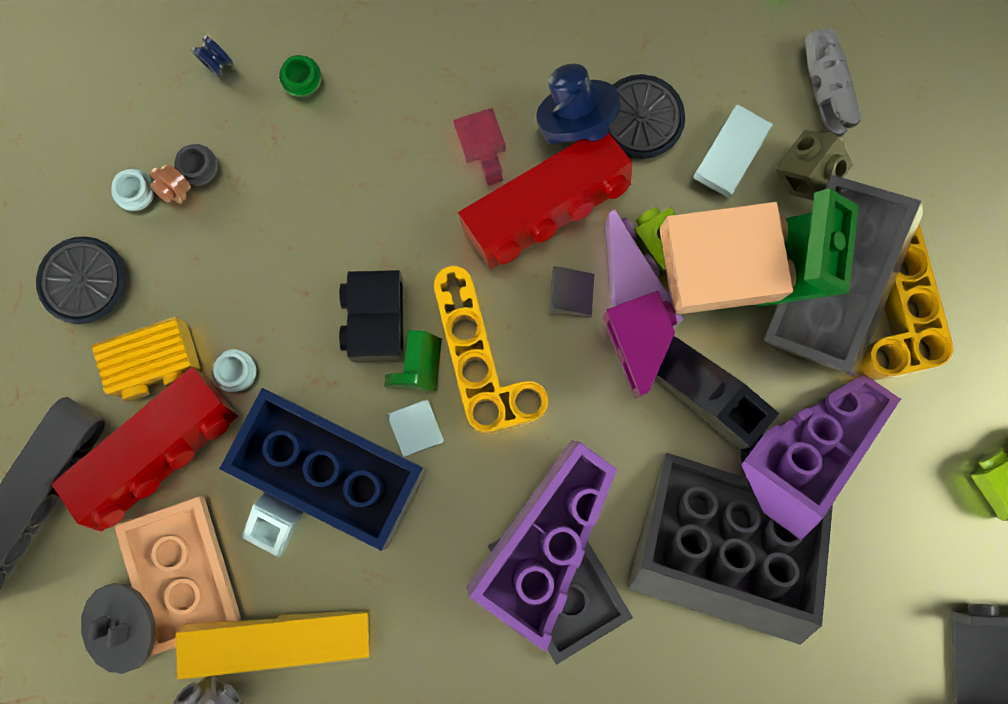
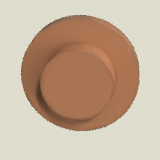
(169, 184)

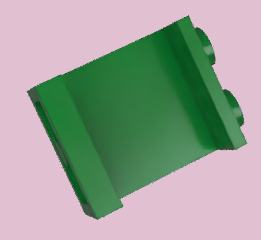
(822, 247)

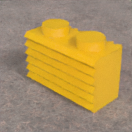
(145, 358)

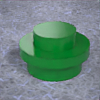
(300, 76)

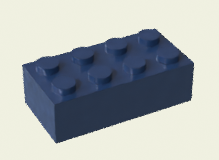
(323, 469)

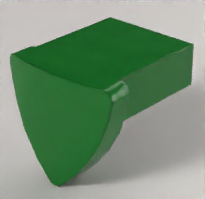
(420, 363)

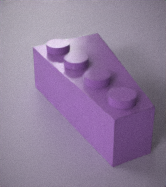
(538, 554)

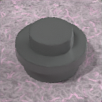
(196, 164)

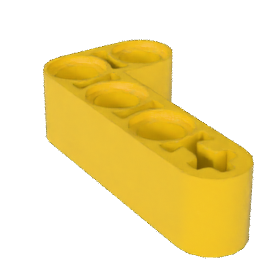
(907, 329)
(478, 349)

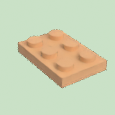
(178, 568)

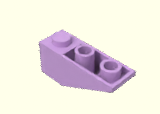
(628, 269)

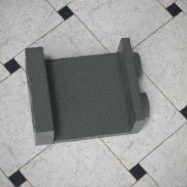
(980, 655)

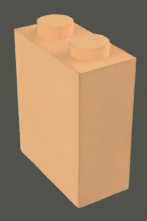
(727, 258)

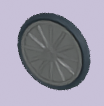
(648, 117)
(80, 280)

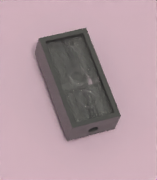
(839, 327)

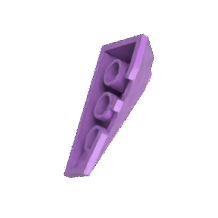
(811, 457)

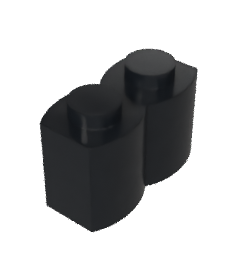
(373, 317)

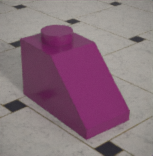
(641, 338)

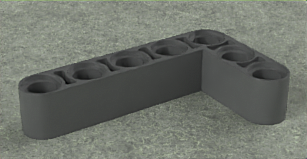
(26, 490)

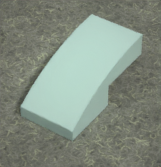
(732, 151)

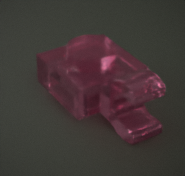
(482, 141)

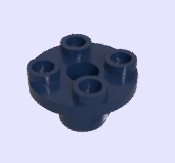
(577, 106)

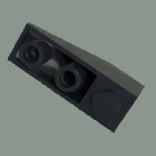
(715, 395)

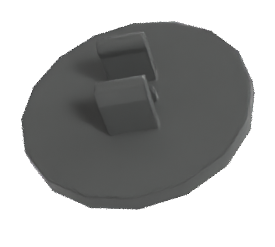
(118, 628)

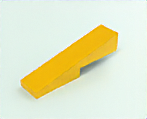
(271, 643)

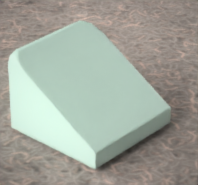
(415, 428)
(271, 524)

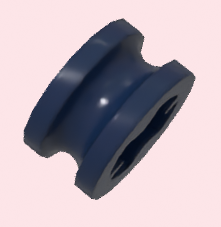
(212, 56)

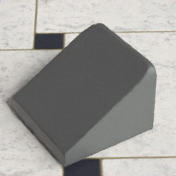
(571, 292)

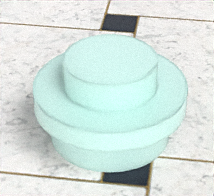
(132, 189)
(233, 371)

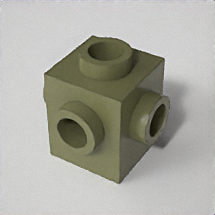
(812, 162)

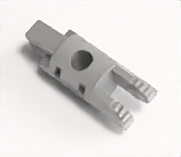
(832, 81)

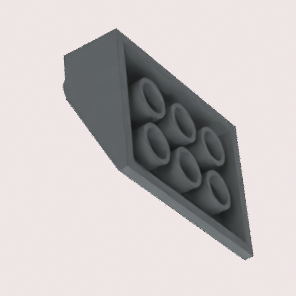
(726, 558)

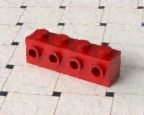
(546, 199)
(144, 451)

